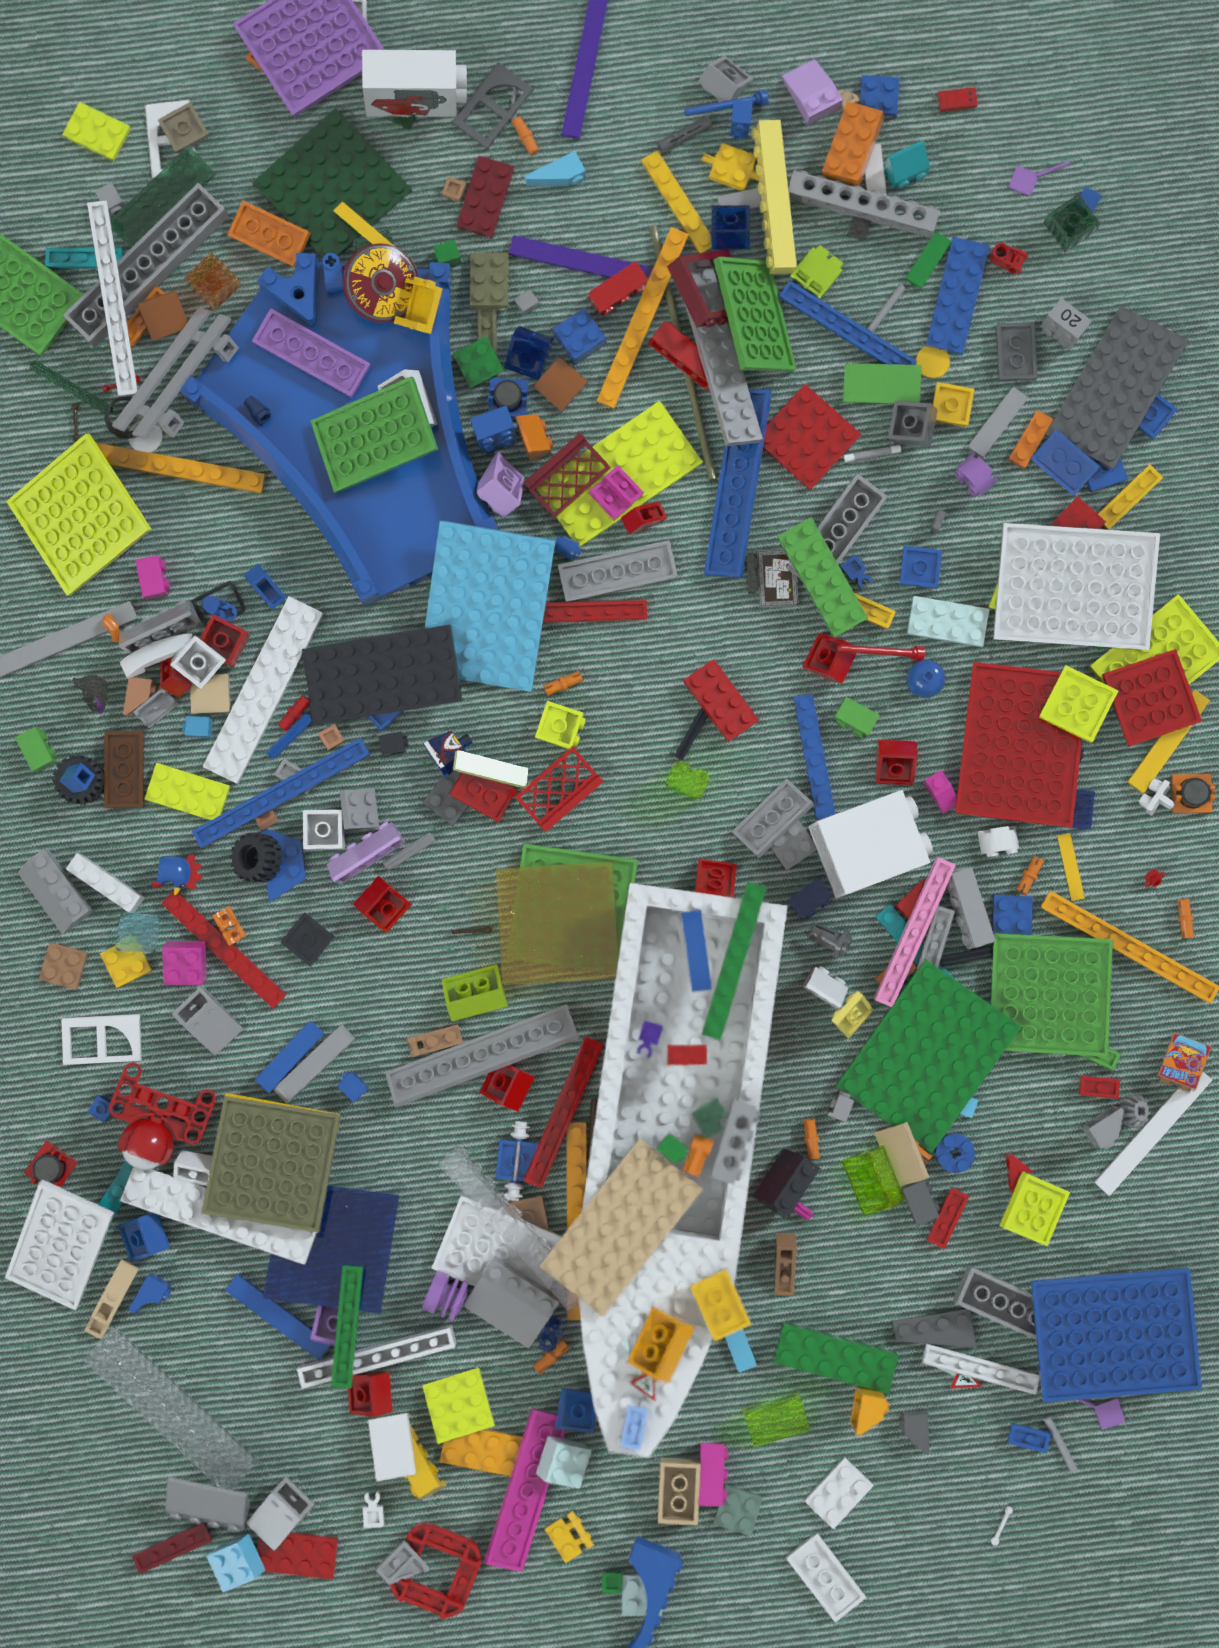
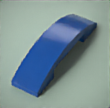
(696, 951)

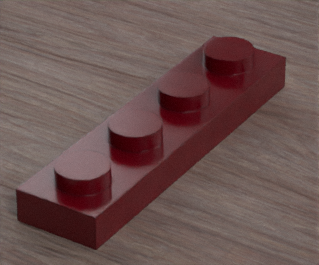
(172, 1547)

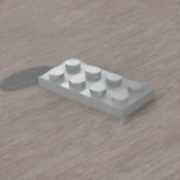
(772, 818)

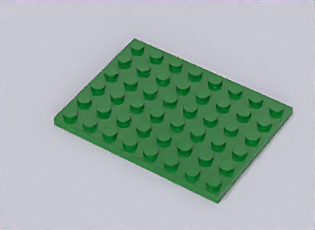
(928, 1055)

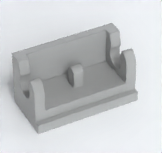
(156, 708)

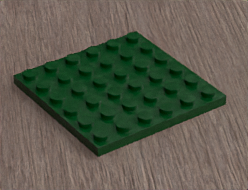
(323, 171)

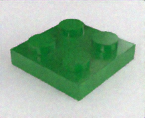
(478, 362)

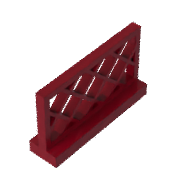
(555, 463)

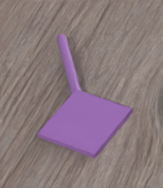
(1025, 180)
(1108, 1413)

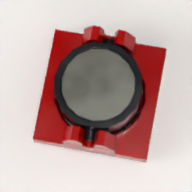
(50, 1165)

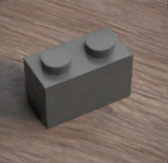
(920, 1202)

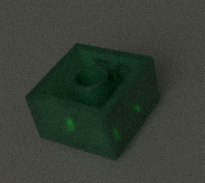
(1071, 222)

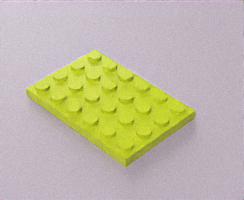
(1171, 628)

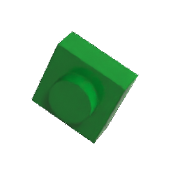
(611, 1581)

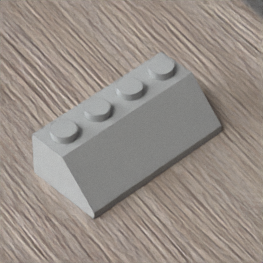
(55, 890)

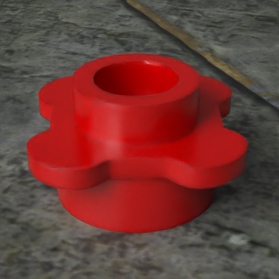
(1153, 878)

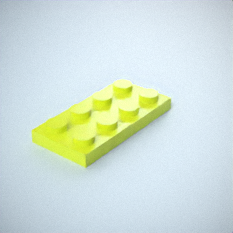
(187, 792)

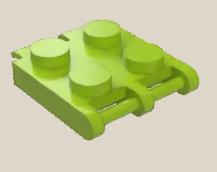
(818, 271)

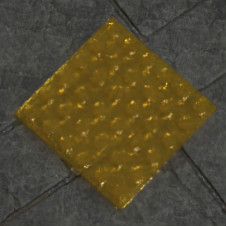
(557, 923)

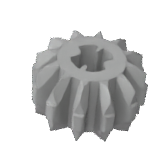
(1135, 1110)

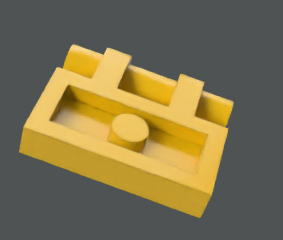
(564, 1540)

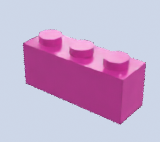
(712, 1474)

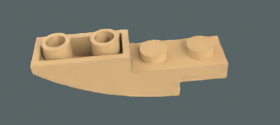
(111, 1299)

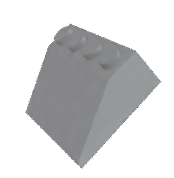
(164, 625)
(511, 1302)
(206, 1504)

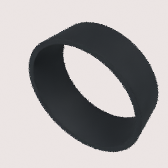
(126, 434)

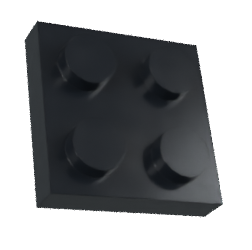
(307, 939)

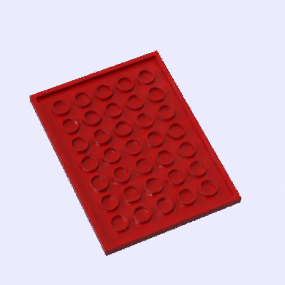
(1011, 757)

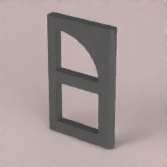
(496, 78)

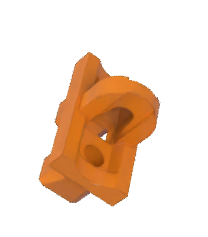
(225, 919)

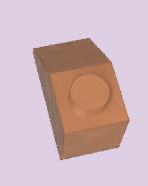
(137, 693)

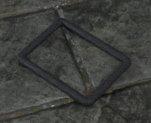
(212, 591)

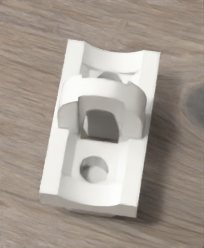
(1161, 789)

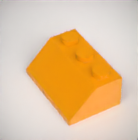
(660, 1345)
(867, 1409)

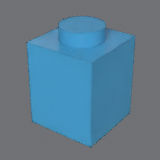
(197, 727)

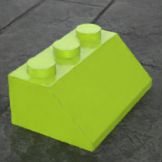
(474, 992)

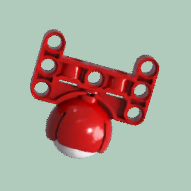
(147, 1138)

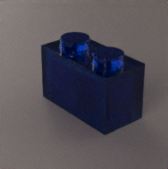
(809, 899)

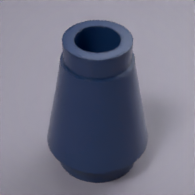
(258, 411)

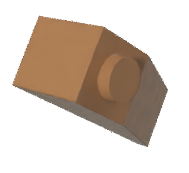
(785, 1264)

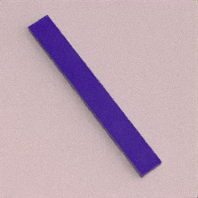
(584, 69)
(569, 258)

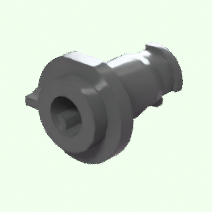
(832, 939)

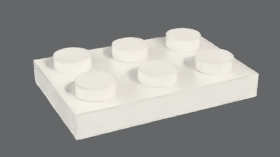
(838, 1492)

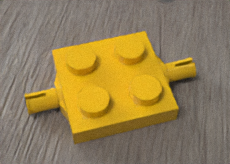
(732, 167)

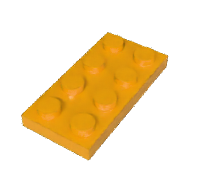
(483, 1451)

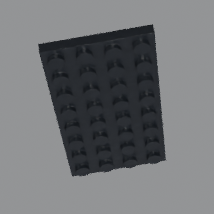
(382, 674)

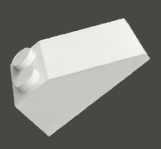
(825, 987)

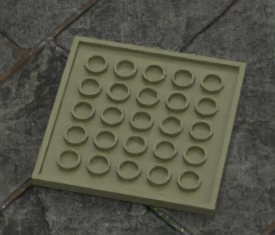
(271, 1164)

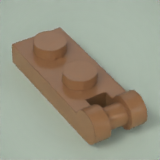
(435, 1040)

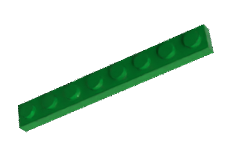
(734, 960)

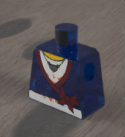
(443, 750)

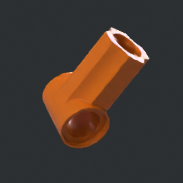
(699, 1150)

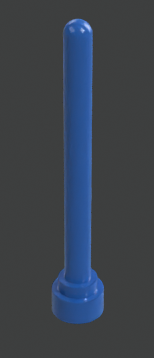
(759, 98)

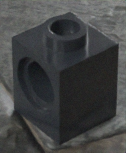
(393, 743)

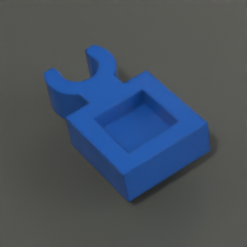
(855, 570)

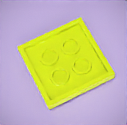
(1078, 704)
(1034, 1209)
(458, 1405)

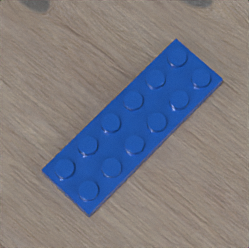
(957, 295)

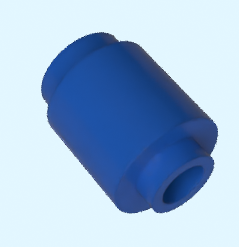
(567, 547)

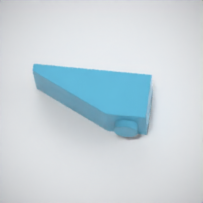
(561, 172)

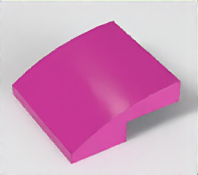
(616, 493)

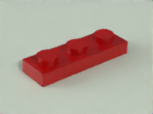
(948, 1218)

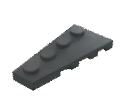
(940, 1328)

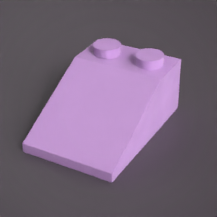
(812, 91)
(501, 486)

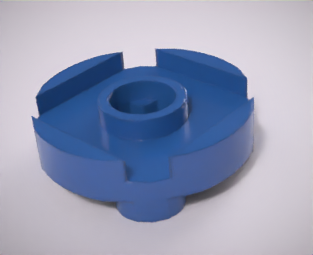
(961, 1162)

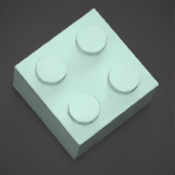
(563, 1462)

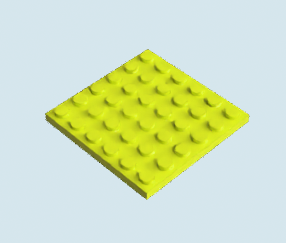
(78, 515)

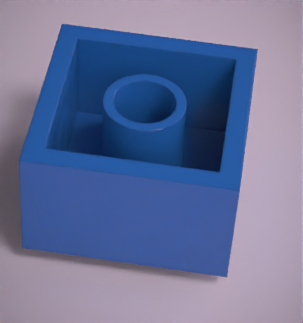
(579, 336)

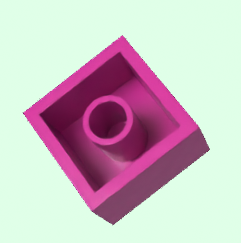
(184, 962)

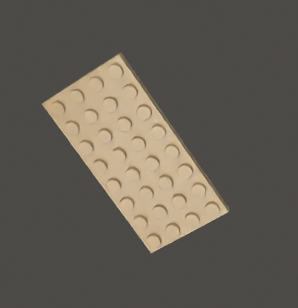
(621, 1227)

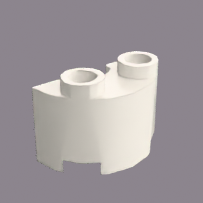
(998, 840)

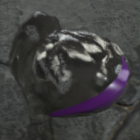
(94, 692)

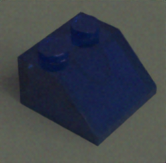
(528, 352)

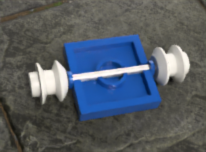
(514, 1159)

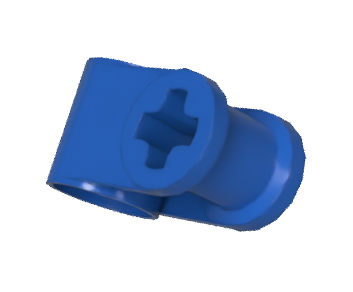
(332, 275)

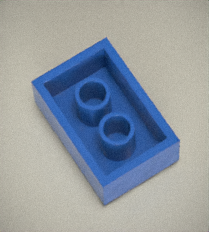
(494, 430)

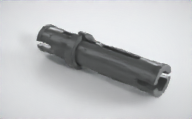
(665, 143)

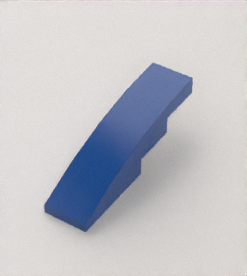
(289, 1057)

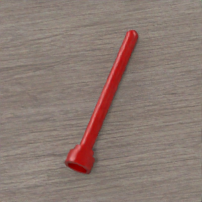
(915, 653)

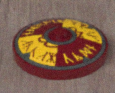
(377, 284)

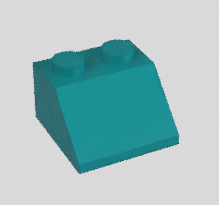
(907, 165)

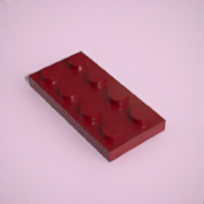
(485, 197)

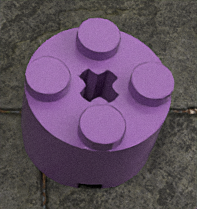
(976, 475)

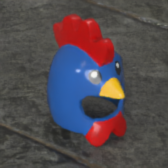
(179, 871)

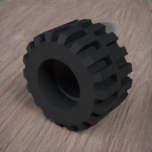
(93, 789)
(244, 857)

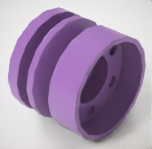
(445, 1296)

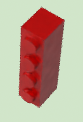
(679, 351)

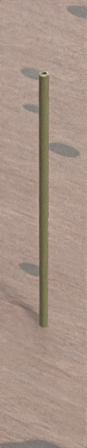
(689, 382)

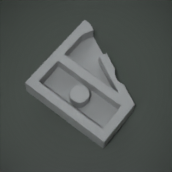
(401, 1564)

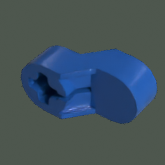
(227, 612)

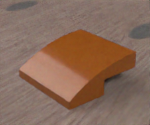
(163, 315)
(560, 384)

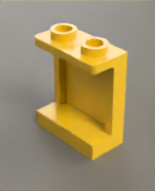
(421, 306)

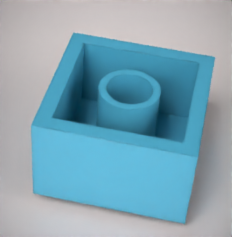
(235, 1563)

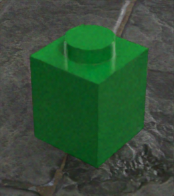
(446, 253)
(673, 1148)

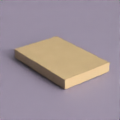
(902, 1153)

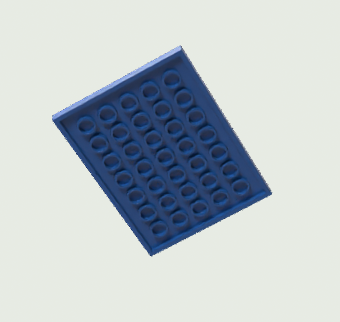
(1116, 1334)

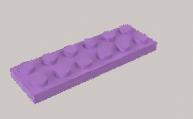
(311, 353)

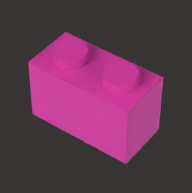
(152, 577)

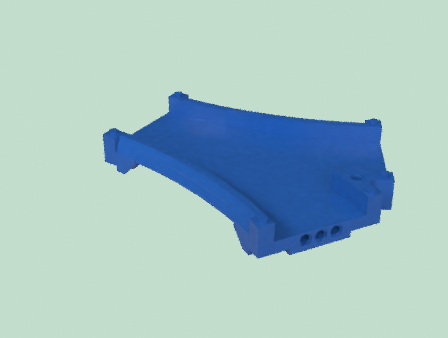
(391, 522)

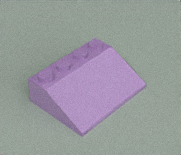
(365, 853)

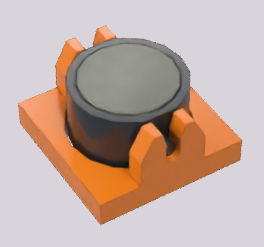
(1194, 793)

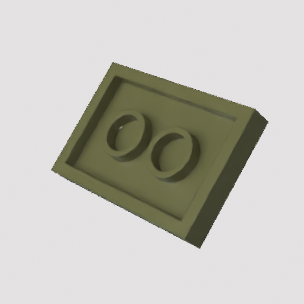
(489, 280)

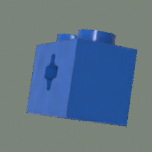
(741, 119)

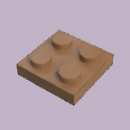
(63, 966)
(532, 1210)

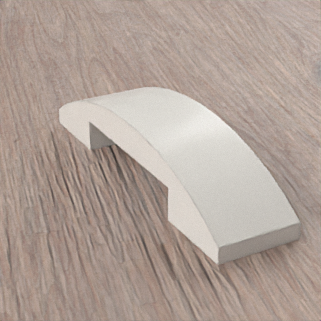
(153, 653)

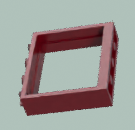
(689, 290)

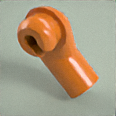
(112, 626)

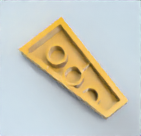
(425, 1480)

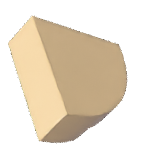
(848, 96)

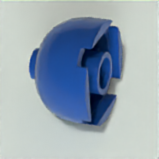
(925, 678)

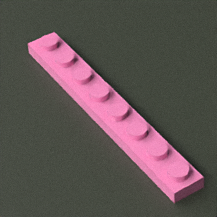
(914, 931)

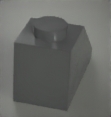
(915, 1427)

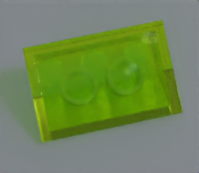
(873, 1180)
(776, 1419)

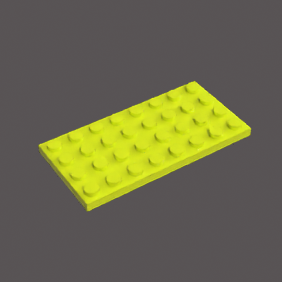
(646, 449)

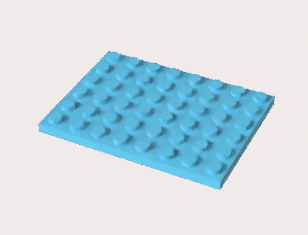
(495, 599)

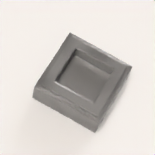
(937, 521)

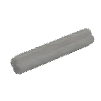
(409, 851)

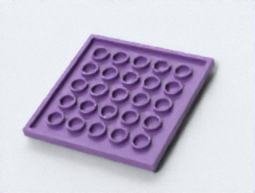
(307, 47)

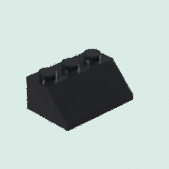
(786, 1182)

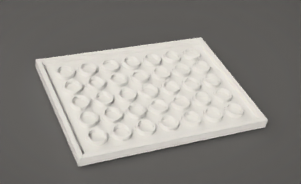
(1076, 586)

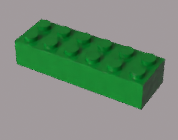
(835, 1357)

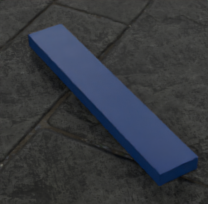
(275, 1315)

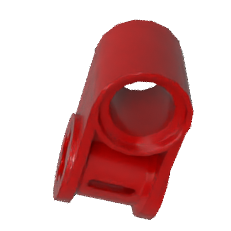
(1010, 258)

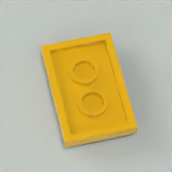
(720, 1304)

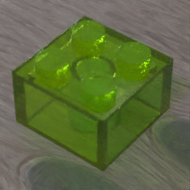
(687, 780)

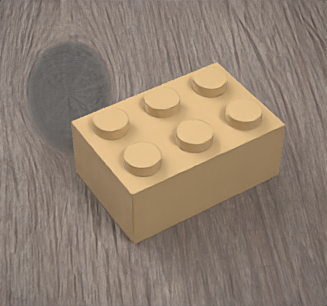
(679, 1491)

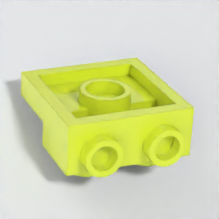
(560, 725)

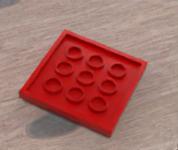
(808, 437)
(1152, 698)

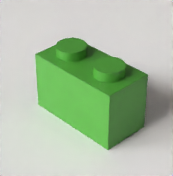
(856, 717)
(36, 749)

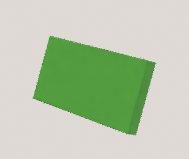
(881, 383)

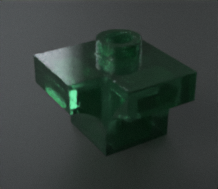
(708, 1117)

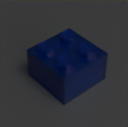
(730, 227)

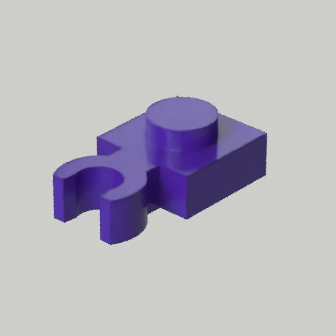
(649, 1035)

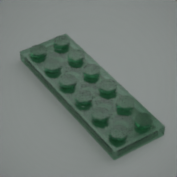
(160, 196)

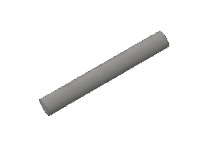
(886, 308)
(1060, 1443)

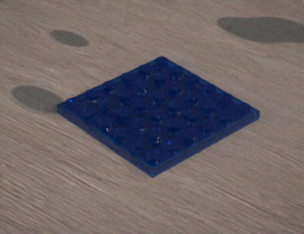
(353, 1231)

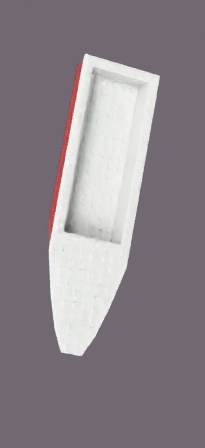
(647, 1101)

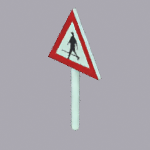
(962, 1381)
(643, 1382)

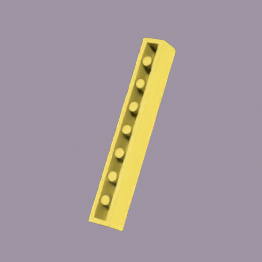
(774, 197)

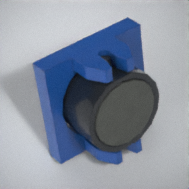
(510, 394)

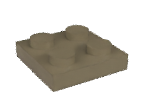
(183, 127)

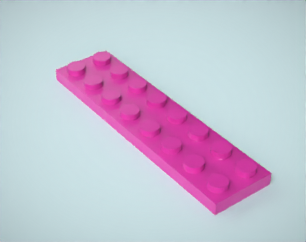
(523, 1496)

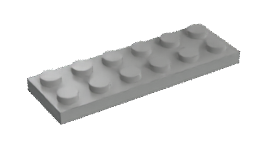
(617, 571)

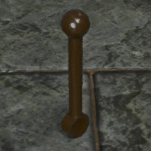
(75, 407)
(487, 929)

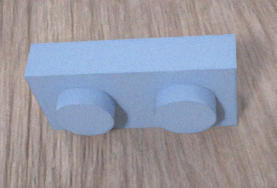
(634, 1427)

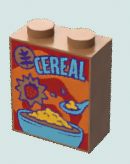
(1183, 1062)

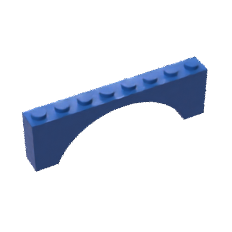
(657, 1571)

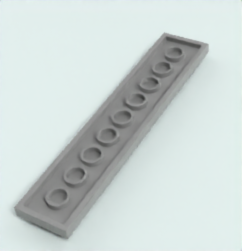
(722, 369)
(481, 1055)

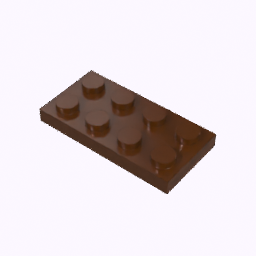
(123, 769)

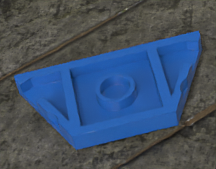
(293, 866)

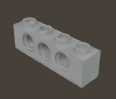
(737, 1110)

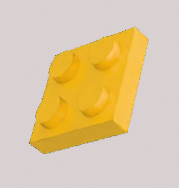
(953, 404)
(125, 965)

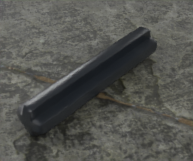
(691, 734)
(966, 956)

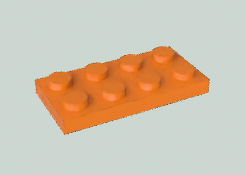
(268, 233)

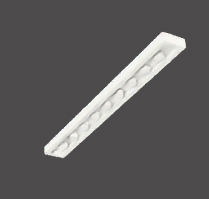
(112, 298)

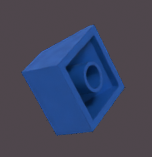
(143, 1236)

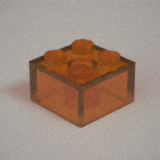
(212, 281)

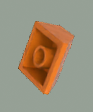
(533, 436)

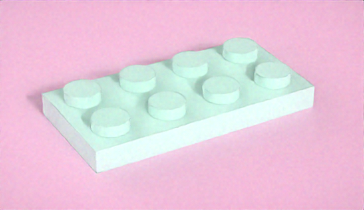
(948, 621)

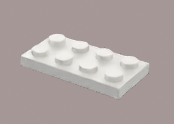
(825, 1577)

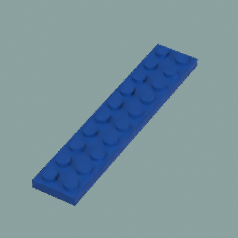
(736, 499)

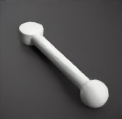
(994, 1540)

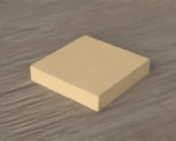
(213, 696)

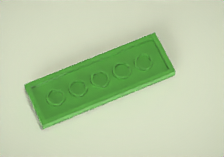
(822, 577)

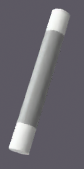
(872, 453)

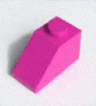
(941, 791)

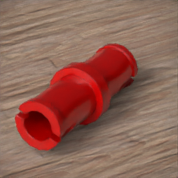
(294, 713)

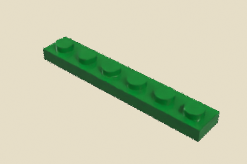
(347, 1326)

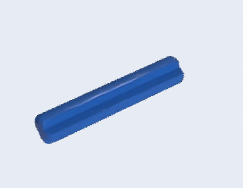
(289, 736)

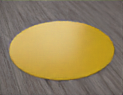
(933, 362)

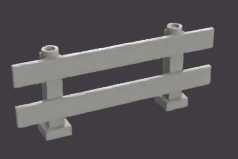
(204, 342)

